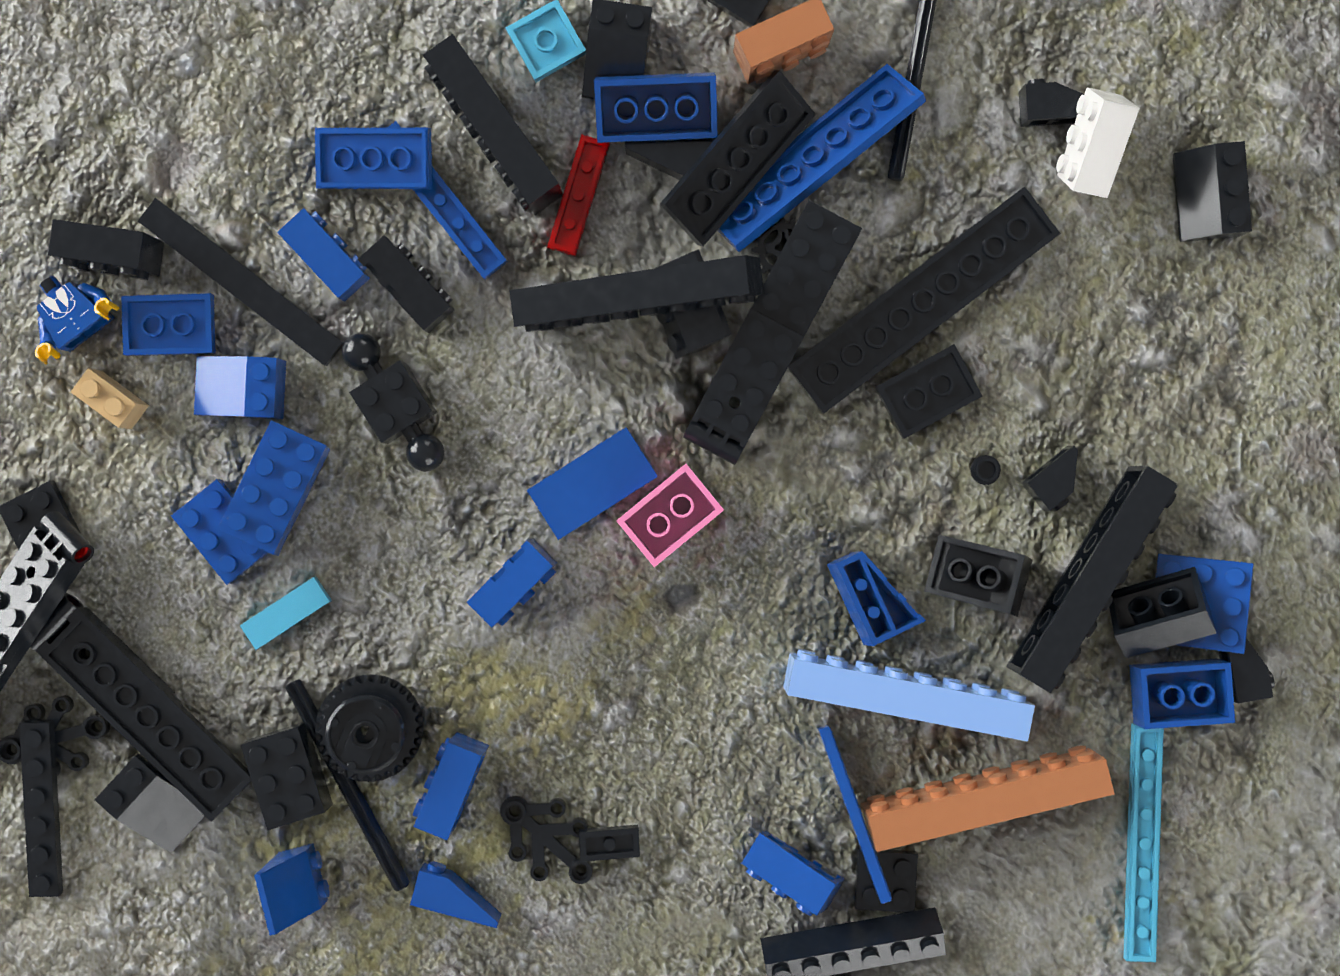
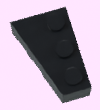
(407, 283)

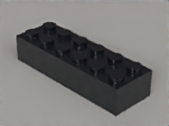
(488, 118)

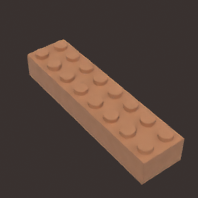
(986, 797)

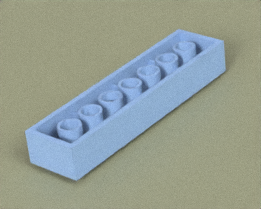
(908, 696)

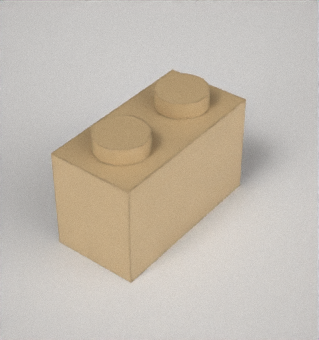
(109, 398)

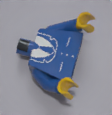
(70, 316)

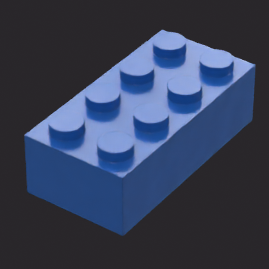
(656, 107)
(274, 488)

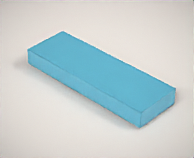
(285, 613)

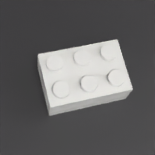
(1096, 142)

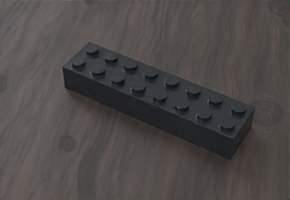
(639, 291)
(1093, 576)

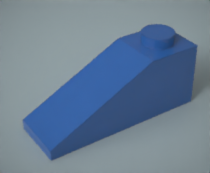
(449, 894)

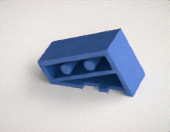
(513, 583)

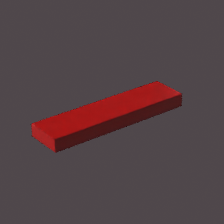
(578, 196)

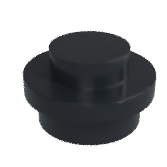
(985, 470)

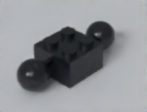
(393, 402)

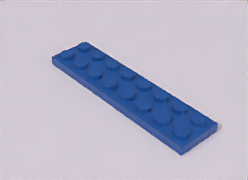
(823, 152)

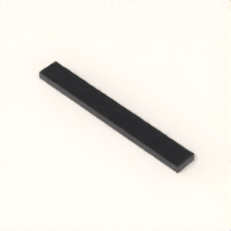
(241, 282)

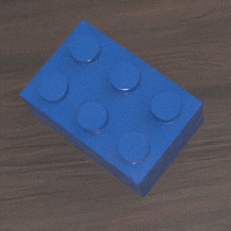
(1182, 693)
(449, 785)

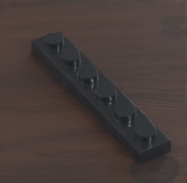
(41, 808)

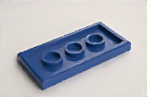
(373, 158)
(592, 483)

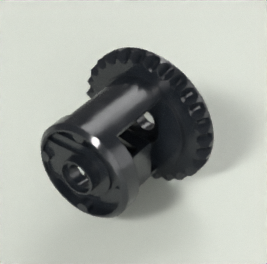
(392, 734)

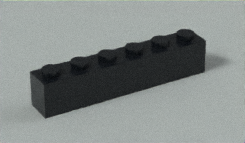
(855, 945)

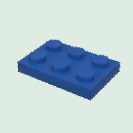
(168, 324)
(200, 522)

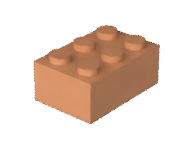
(783, 41)

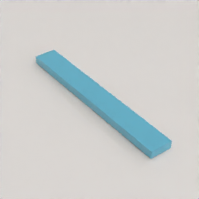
(1143, 844)

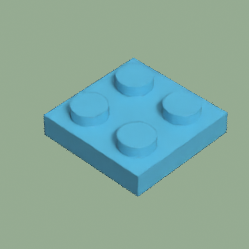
(546, 40)

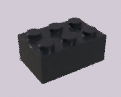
(105, 249)
(286, 775)

